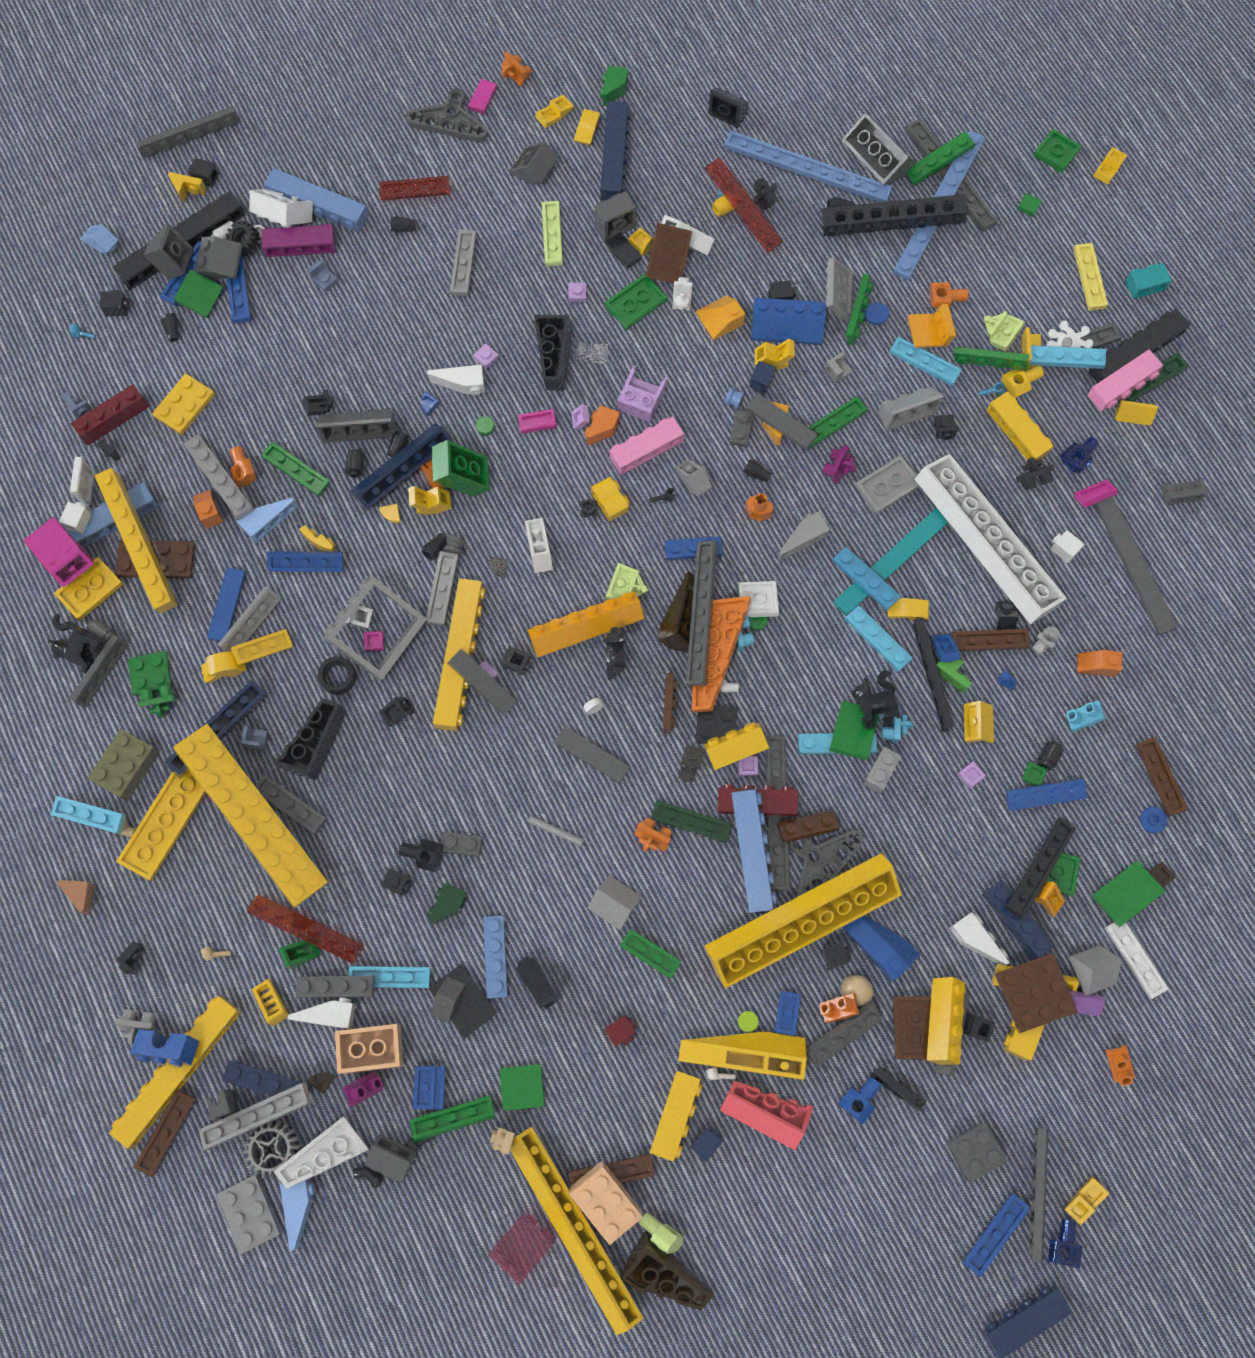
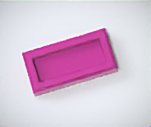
(482, 96)
(537, 421)
(1095, 493)

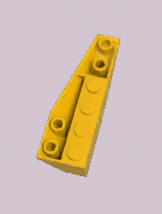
(749, 1052)

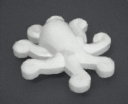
(1070, 339)

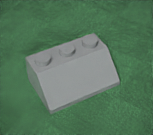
(910, 407)

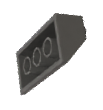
(878, 150)
(356, 425)

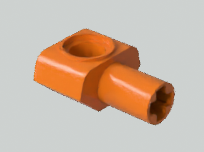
(949, 295)
(242, 471)
(759, 508)

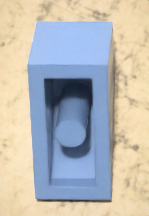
(100, 239)

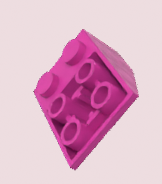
(59, 552)

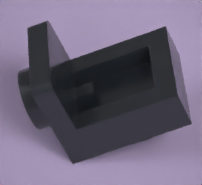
(318, 404)
(1006, 615)

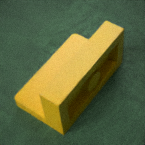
(1026, 341)
(978, 722)

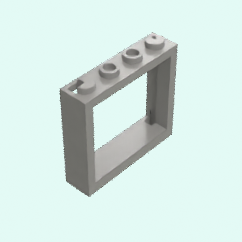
(395, 652)

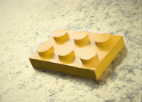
(183, 404)
(89, 589)

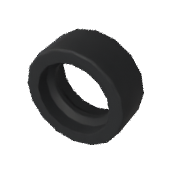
(329, 663)

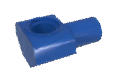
(864, 1095)

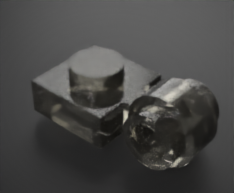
(691, 759)

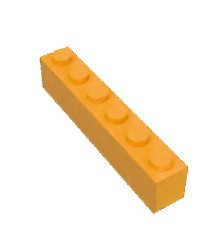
(585, 624)

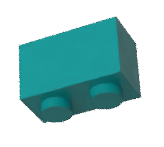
(1148, 280)

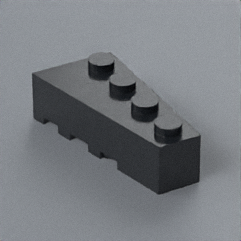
(313, 741)

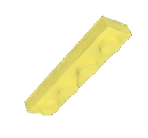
(1090, 276)

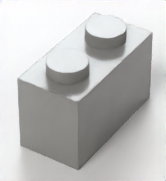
(882, 770)

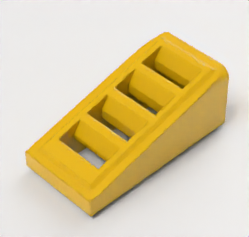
(277, 1013)

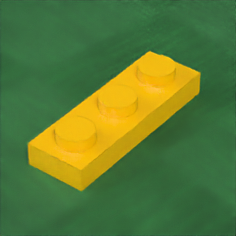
(261, 647)

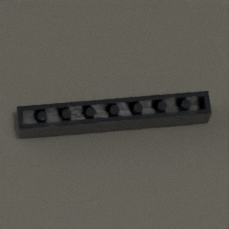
(137, 268)

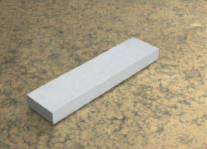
(1137, 960)

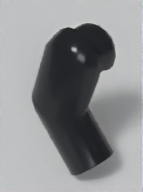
(373, 1177)

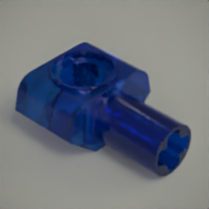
(1081, 452)
(1066, 1240)

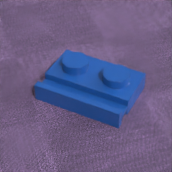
(429, 1087)

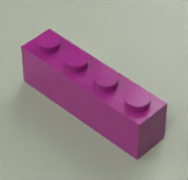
(298, 240)

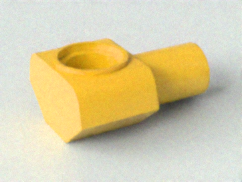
(1023, 378)

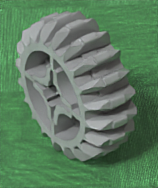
(276, 1141)

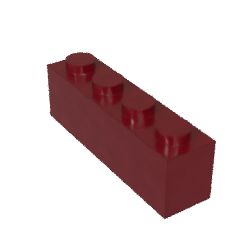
(109, 415)
(774, 801)

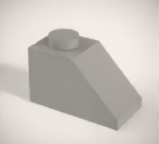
(693, 477)

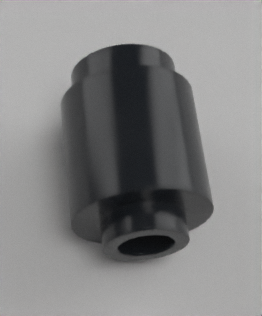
(354, 463)
(1050, 755)

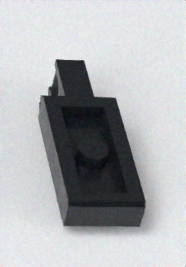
(899, 1088)

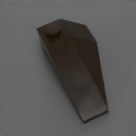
(676, 624)
(664, 1275)

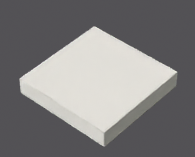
(82, 481)
(764, 598)

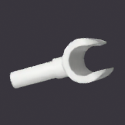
(712, 1074)

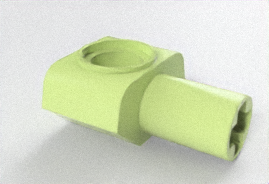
(662, 1234)

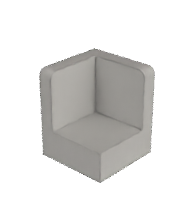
(838, 368)

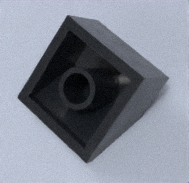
(727, 107)

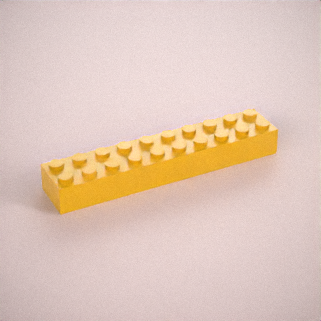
(250, 815)
(803, 920)

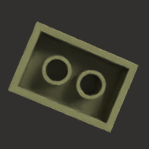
(123, 765)

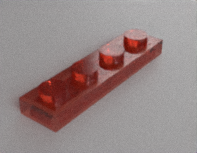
(414, 188)

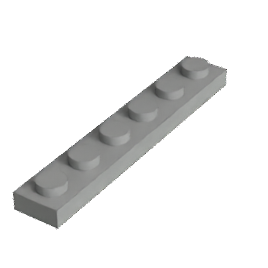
(218, 477)
(255, 1116)

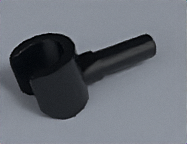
(664, 496)
(415, 1145)

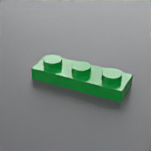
(650, 954)

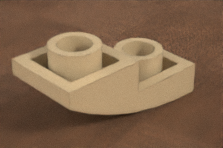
(502, 1140)

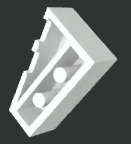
(279, 208)

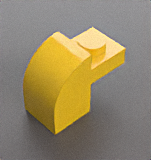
(775, 355)
(431, 501)
(221, 665)

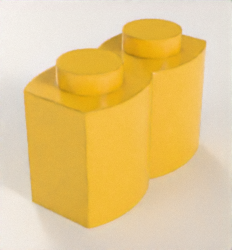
(610, 499)

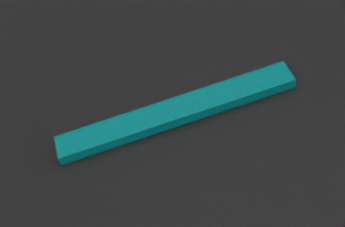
(894, 559)

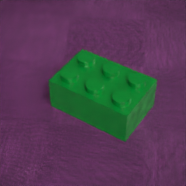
(460, 468)

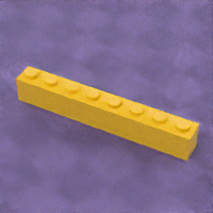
(136, 540)
(461, 636)
(167, 1079)

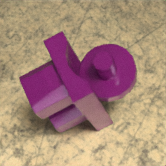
(842, 465)
(363, 1088)

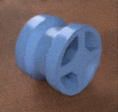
(734, 398)

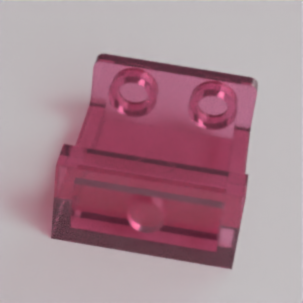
(522, 1247)

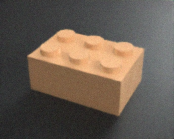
(369, 1049)
(605, 1202)

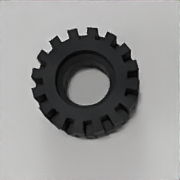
(252, 236)

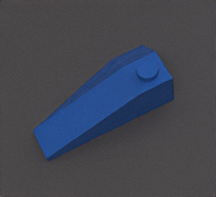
(882, 946)

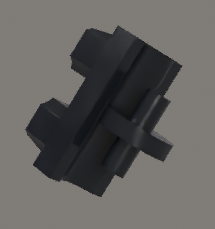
(765, 195)
(1043, 473)

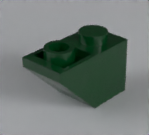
(448, 904)

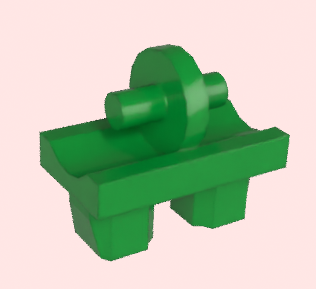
(148, 699)

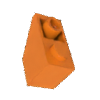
(603, 425)

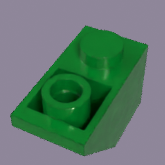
(614, 83)

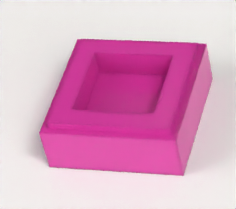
(373, 641)

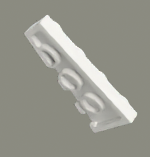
(326, 1151)

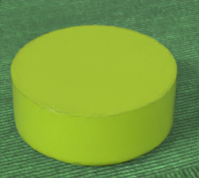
(748, 1021)

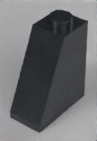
(536, 983)

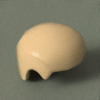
(860, 986)

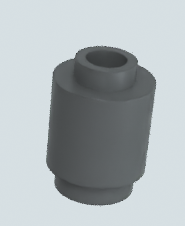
(100, 630)

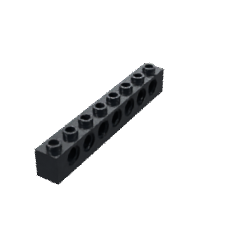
(900, 209)

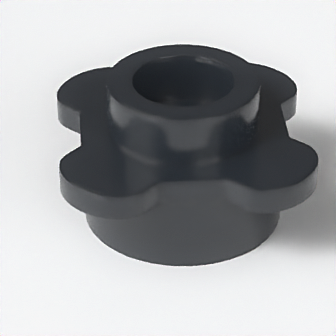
(584, 504)

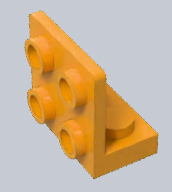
(932, 329)

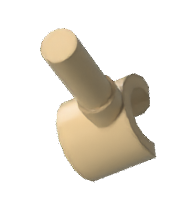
(208, 954)

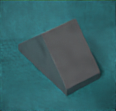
(447, 999)

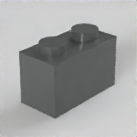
(390, 1158)

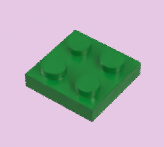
(149, 672)

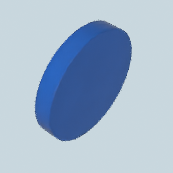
(876, 313)
(1153, 820)

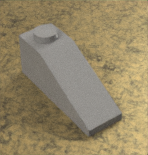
(808, 532)

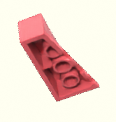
(766, 1113)

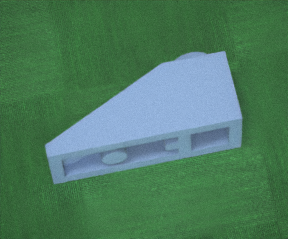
(265, 518)
(296, 1208)

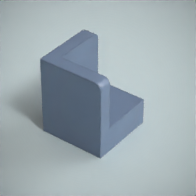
(254, 739)

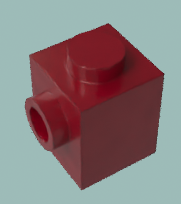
(621, 1031)

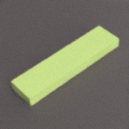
(552, 233)

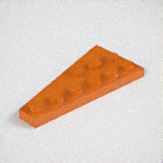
(726, 626)

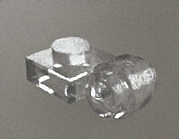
(598, 352)

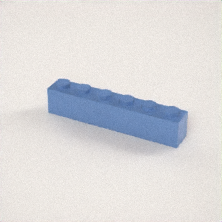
(325, 202)
(101, 521)
(753, 851)

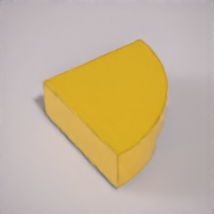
(390, 513)

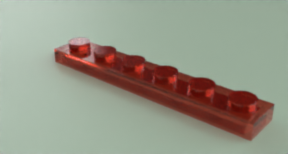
(743, 205)
(305, 928)

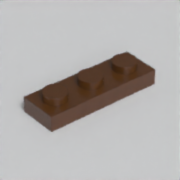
(669, 703)
(808, 826)

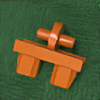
(512, 68)
(652, 838)
(839, 1008)
(1120, 1065)

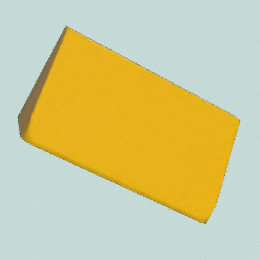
(1135, 412)

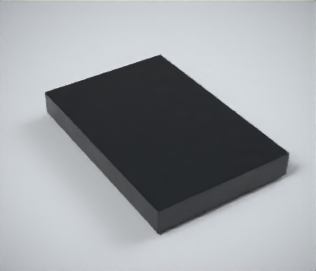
(473, 1007)

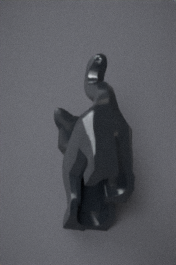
(78, 644)
(614, 652)
(878, 703)

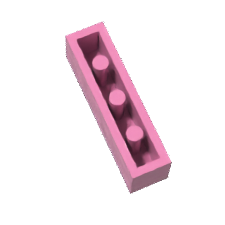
(1125, 380)
(646, 445)

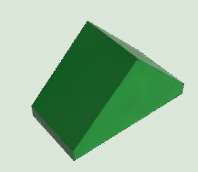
(299, 954)

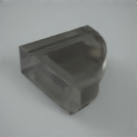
(498, 566)

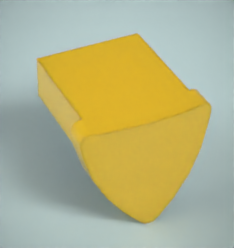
(641, 241)

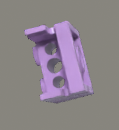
(640, 397)

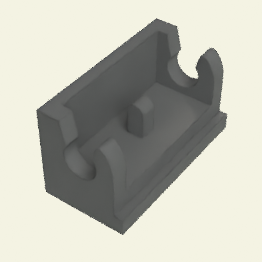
(1184, 492)
(226, 1105)

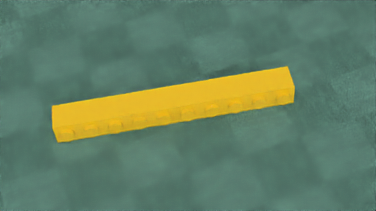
(575, 1232)

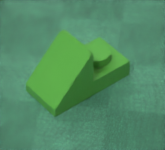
(949, 672)

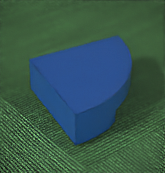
(429, 403)
(1007, 680)

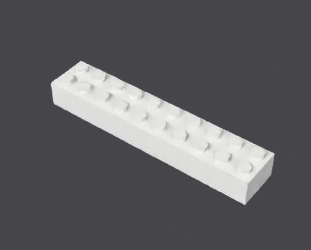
(990, 538)

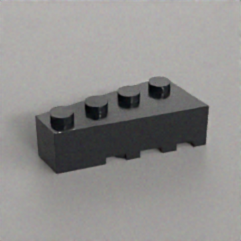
(554, 343)

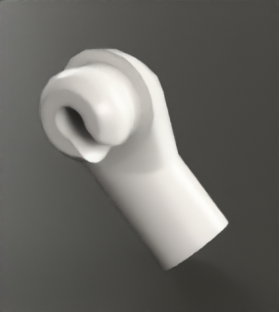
(729, 687)

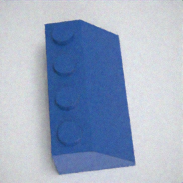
(788, 319)

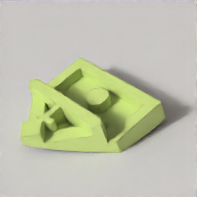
(1003, 329)
(625, 581)

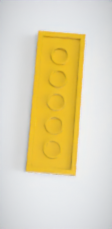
(162, 825)

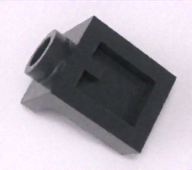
(945, 427)
(396, 710)
(396, 882)
(131, 954)

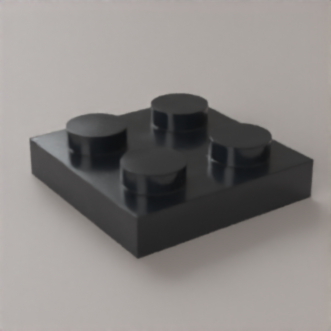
(715, 723)

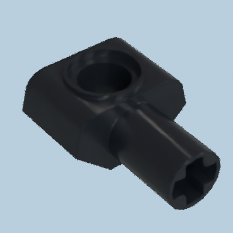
(419, 853)

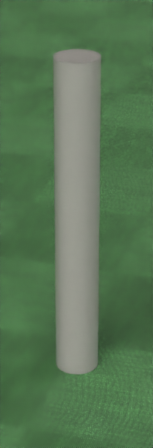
(555, 830)

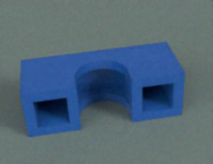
(151, 1047)

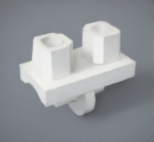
(682, 294)

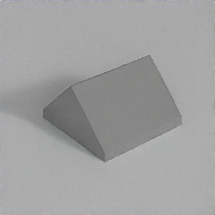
(614, 902)
(1096, 969)

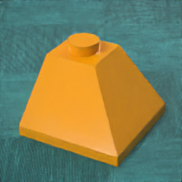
(721, 316)

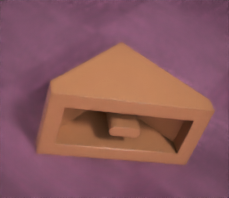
(79, 893)

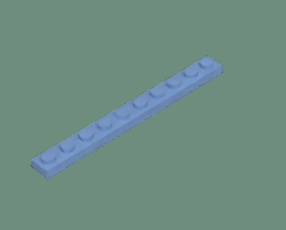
(807, 167)
(949, 186)

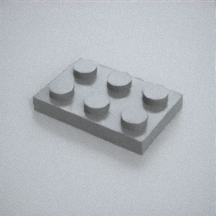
(839, 289)
(888, 484)
(248, 1214)

